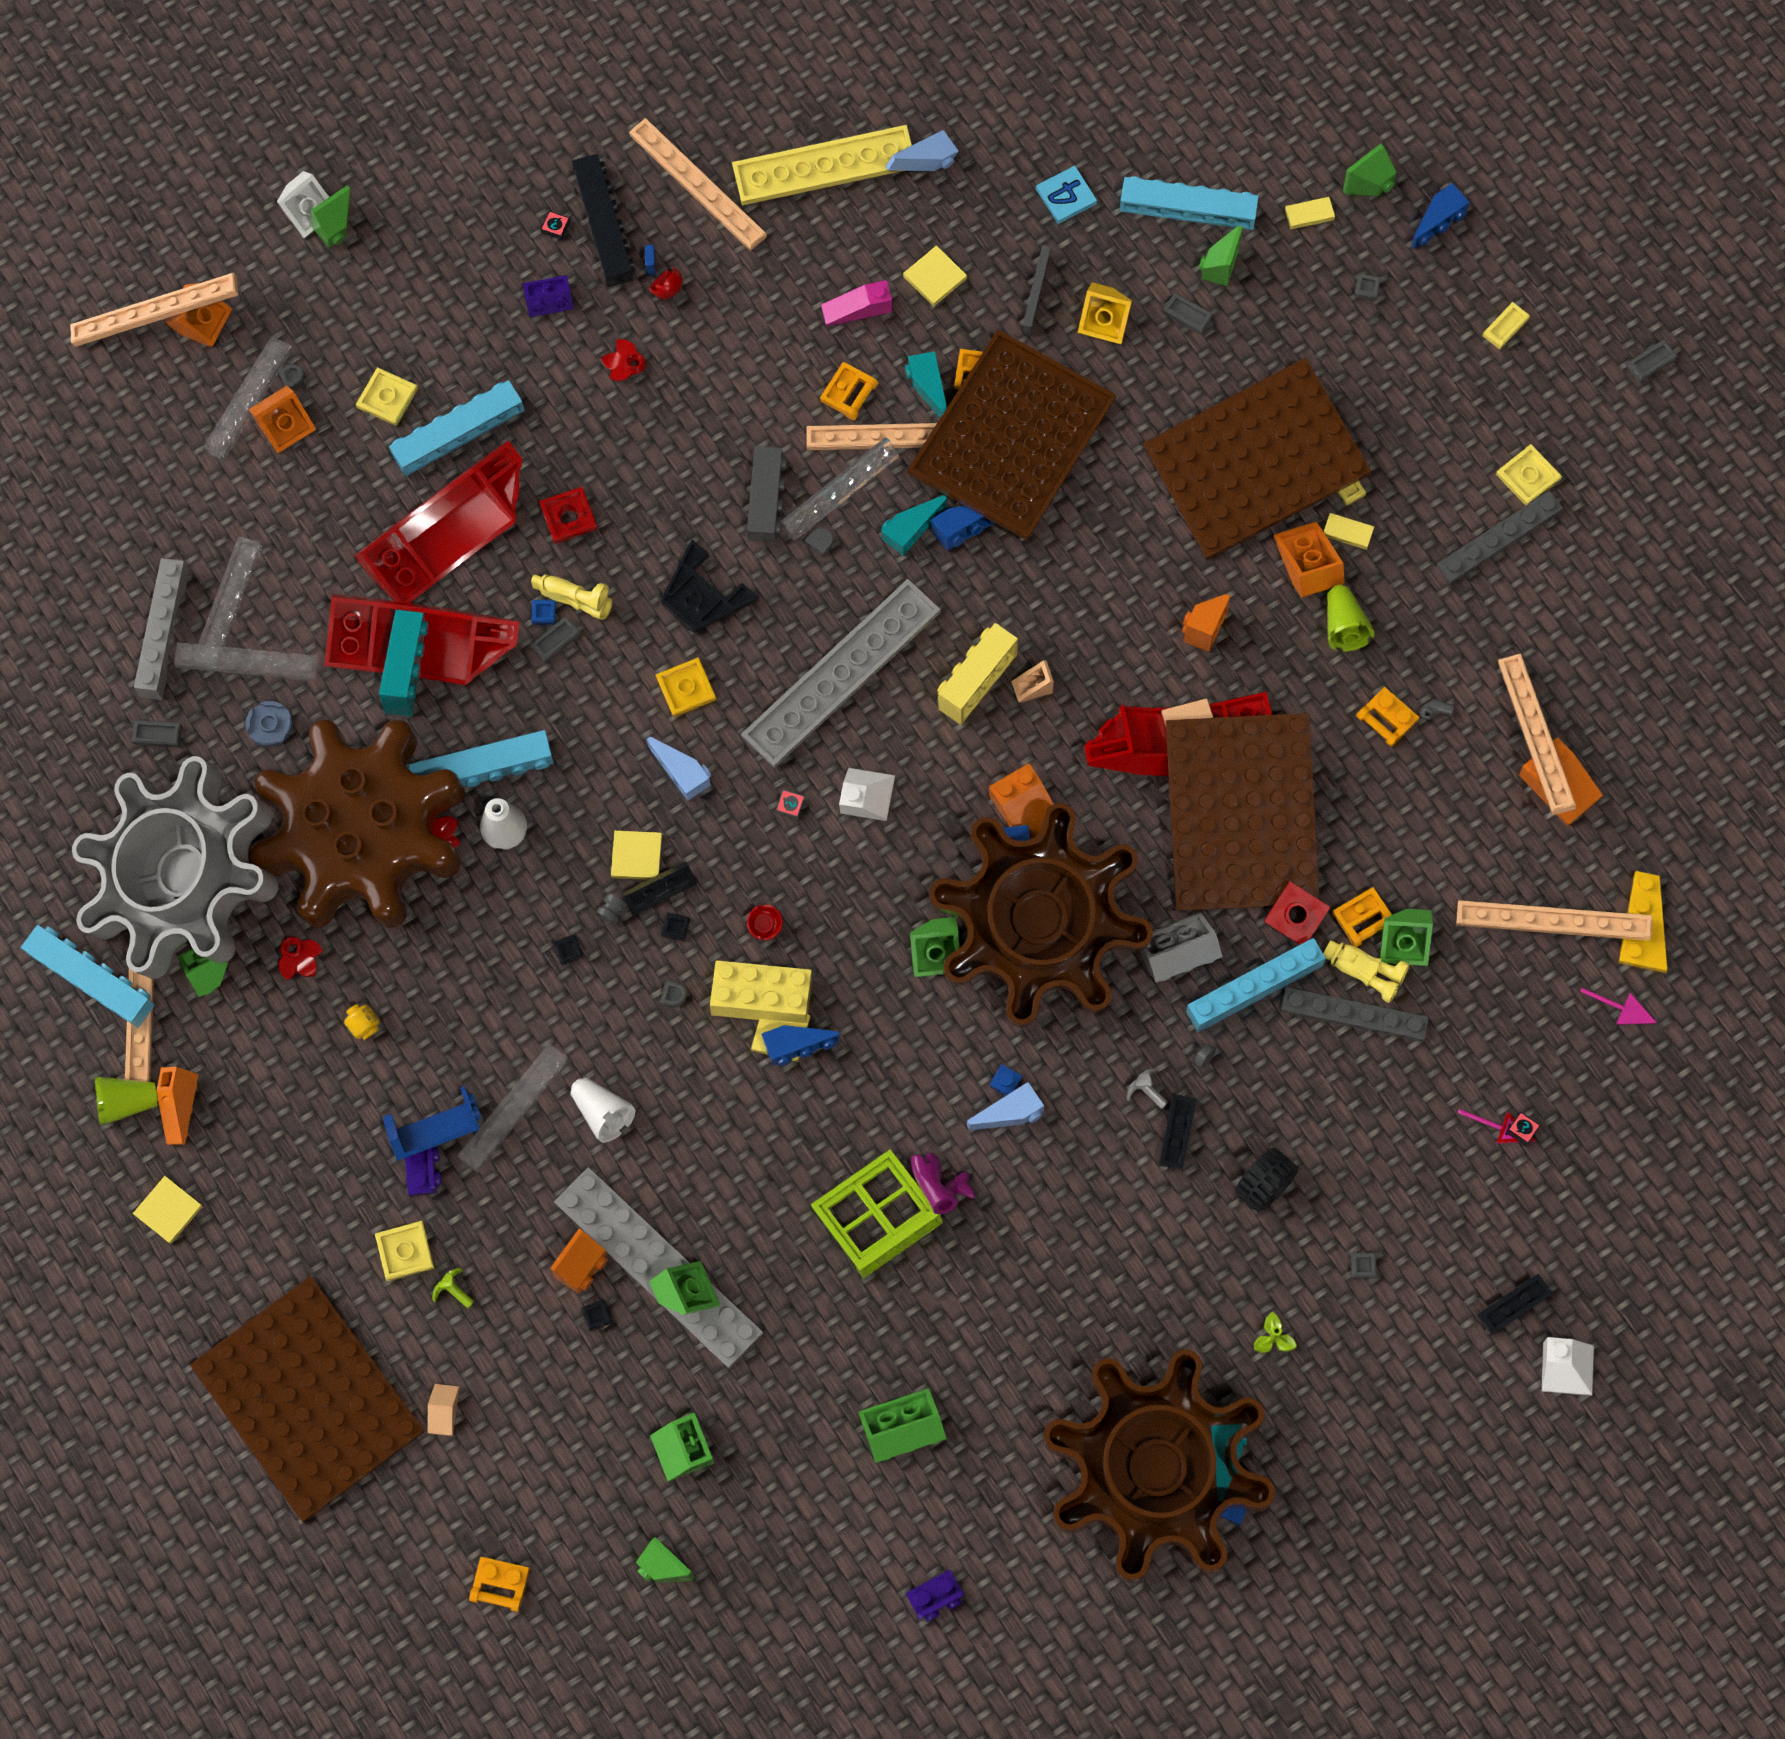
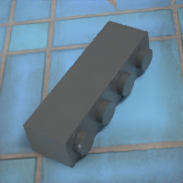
(765, 494)

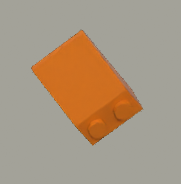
(1310, 559)
(1580, 783)
(1021, 799)

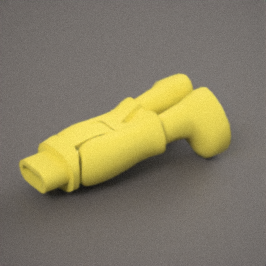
(558, 589)
(1365, 968)

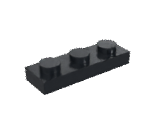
(659, 888)
(1177, 1132)
(1515, 1304)

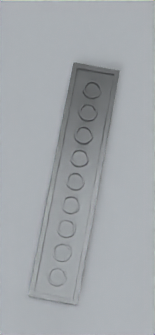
(840, 673)
(645, 1255)

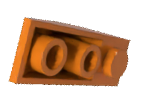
(175, 1098)

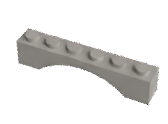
(153, 660)

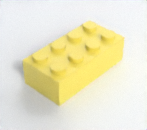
(977, 673)
(760, 992)

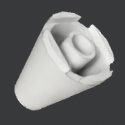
(502, 824)
(602, 1109)

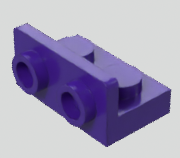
(548, 296)
(422, 1172)
(935, 1595)

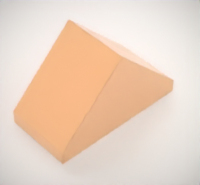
(1034, 683)
(442, 1409)

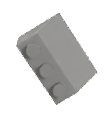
(1181, 947)

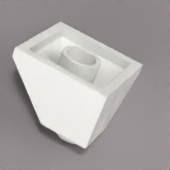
(299, 199)
(866, 794)
(1567, 1366)

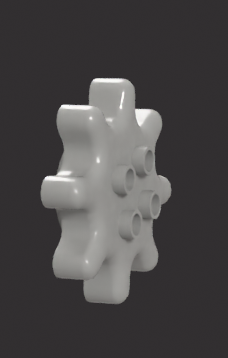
(175, 868)

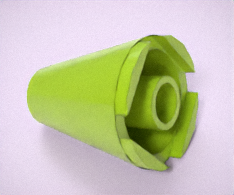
(1346, 620)
(123, 1098)

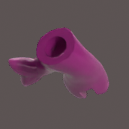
(940, 1196)

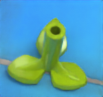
(448, 1284)
(1273, 1327)

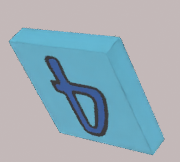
(1066, 194)

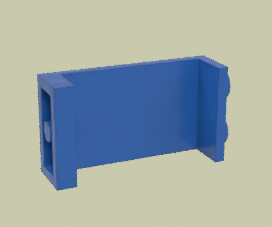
(434, 1129)

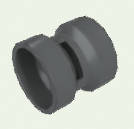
(610, 912)

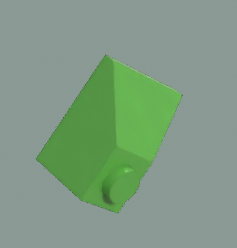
(1371, 174)
(332, 217)
(1221, 258)
(1407, 937)
(932, 945)
(201, 972)
(685, 1289)
(661, 1565)

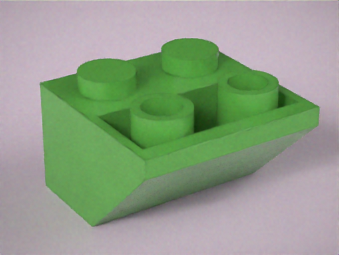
(681, 1447)

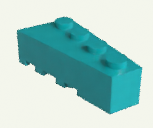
(403, 663)

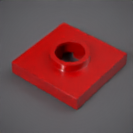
(572, 500)
(1279, 914)

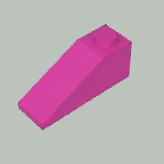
(858, 304)

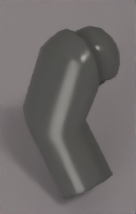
(1434, 708)

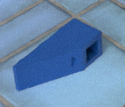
(1444, 209)
(957, 525)
(791, 1042)

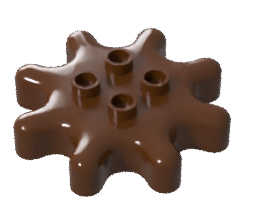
(357, 823)
(1040, 915)
(1153, 1466)

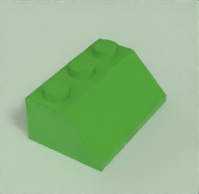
(902, 1425)

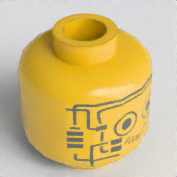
(362, 1021)

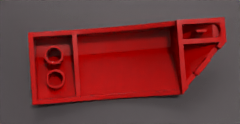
(446, 527)
(455, 648)
(1137, 735)

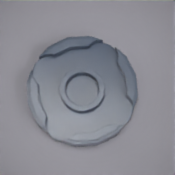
(269, 724)

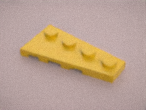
(1646, 900)

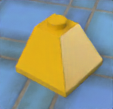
(1104, 313)

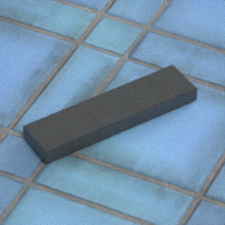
(1036, 290)

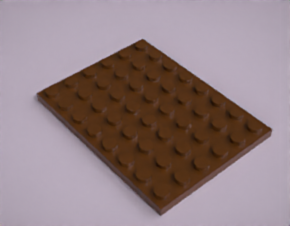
(1011, 434)
(1257, 458)
(1241, 810)
(307, 1399)

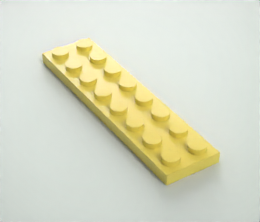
(819, 165)

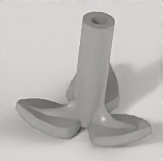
(1144, 1082)

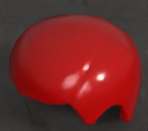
(667, 284)
(764, 922)

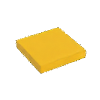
(686, 687)

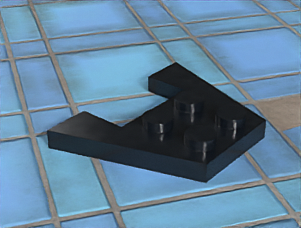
(695, 600)

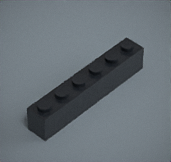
(602, 220)

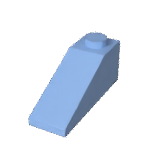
(925, 155)
(681, 768)
(1014, 1109)

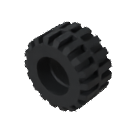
(1266, 1179)

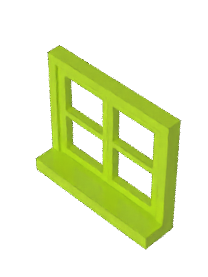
(896, 1239)

